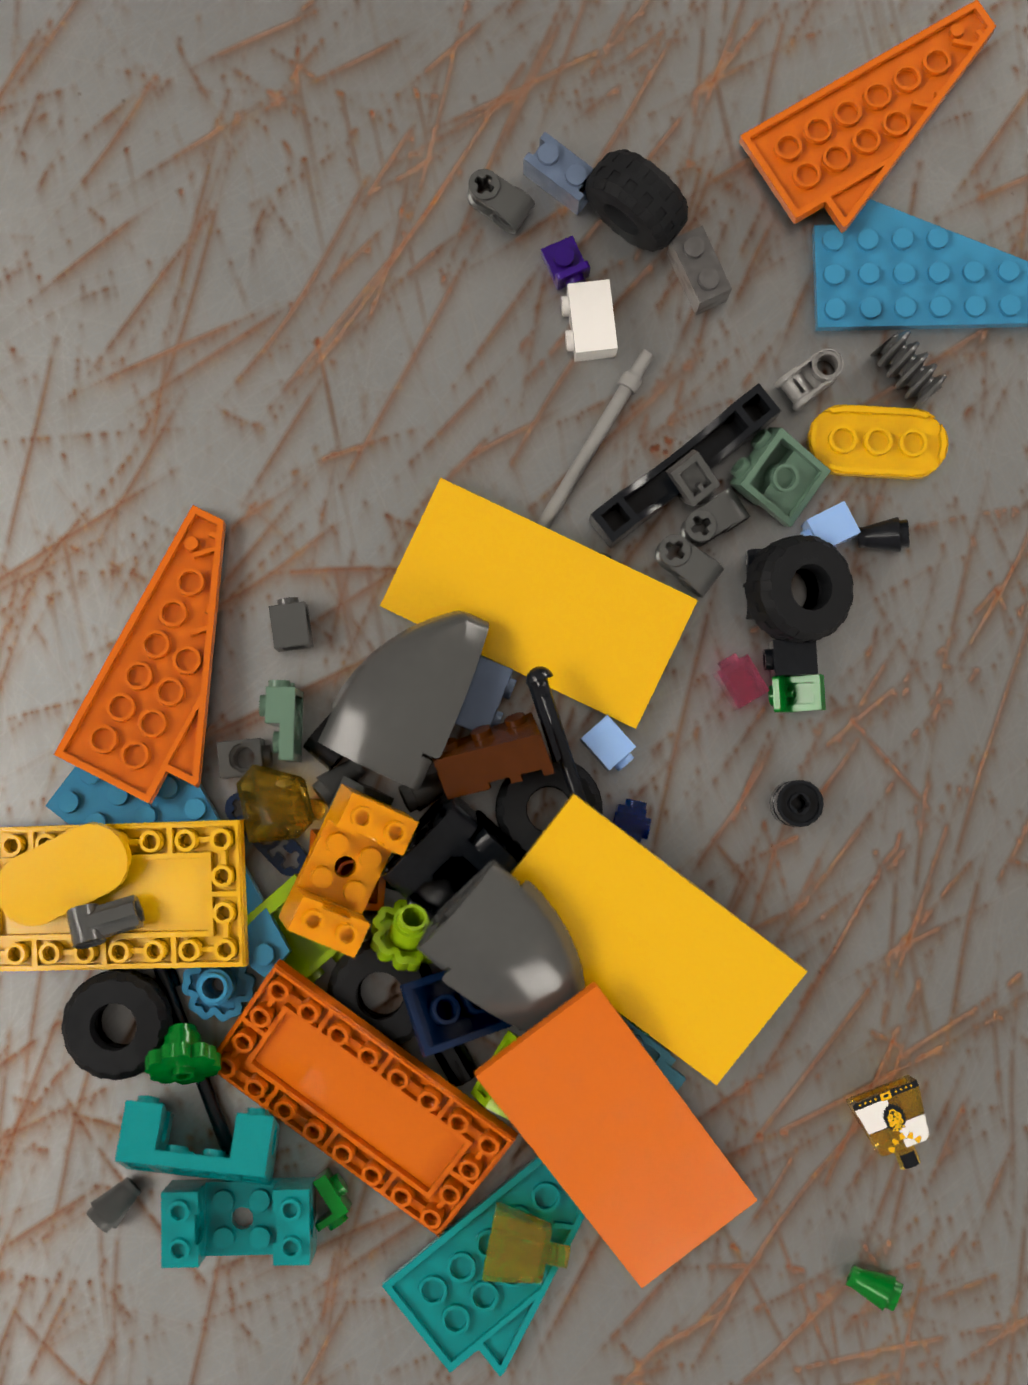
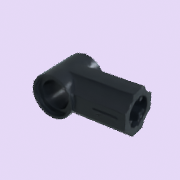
(457, 1064)

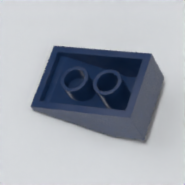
(444, 1016)

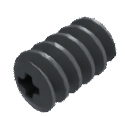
(909, 367)

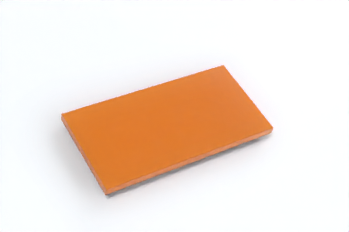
(362, 1098)
(615, 1134)

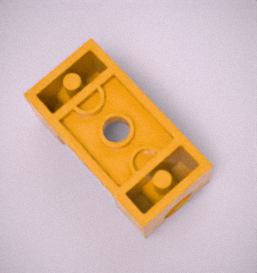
(331, 905)

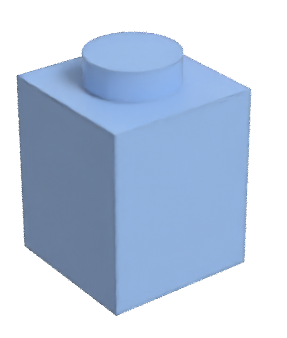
(832, 525)
(609, 744)

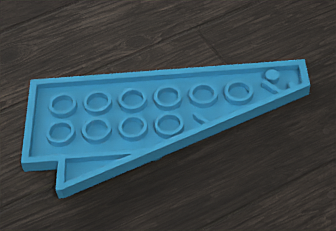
(912, 275)
(90, 799)

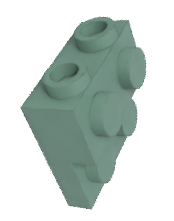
(778, 475)
(284, 709)

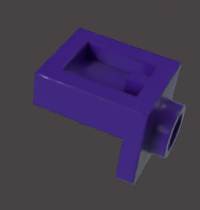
(565, 263)

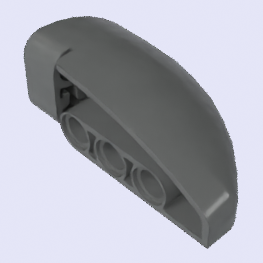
(407, 697)
(504, 948)

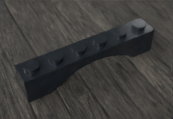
(655, 489)

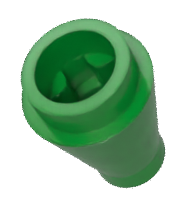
(876, 1287)

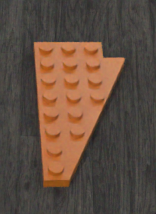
(854, 131)
(154, 688)

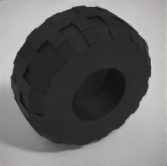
(636, 200)
(827, 585)
(513, 800)
(346, 988)
(83, 1024)

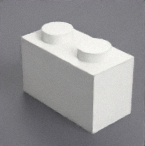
(590, 320)

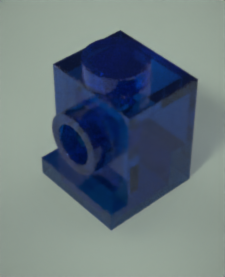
(633, 819)

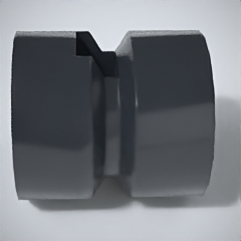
(796, 803)

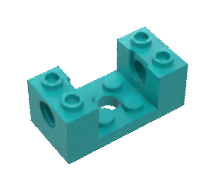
(146, 1147)
(201, 1221)

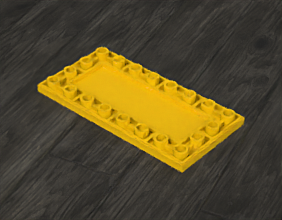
(545, 601)
(190, 894)
(658, 940)

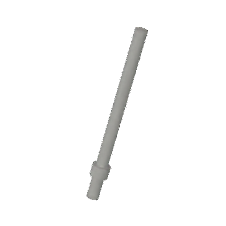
(628, 385)

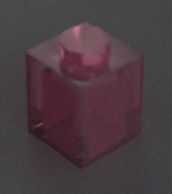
(740, 680)

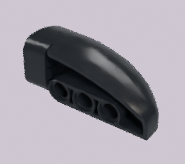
(446, 854)

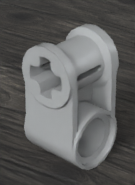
(805, 380)

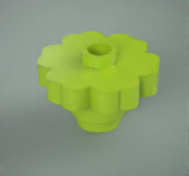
(398, 934)

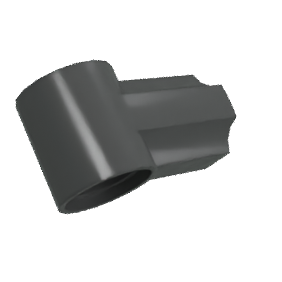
(94, 922)

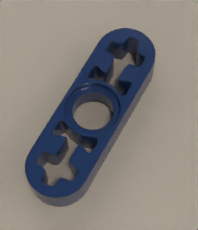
(277, 860)

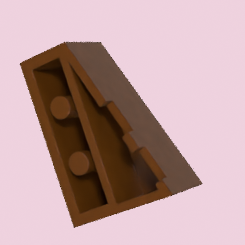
(492, 755)

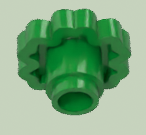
(182, 1057)

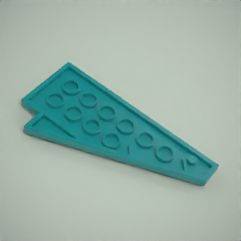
(444, 1286)

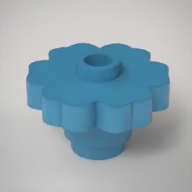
(208, 1000)

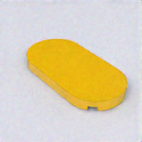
(877, 441)
(64, 873)

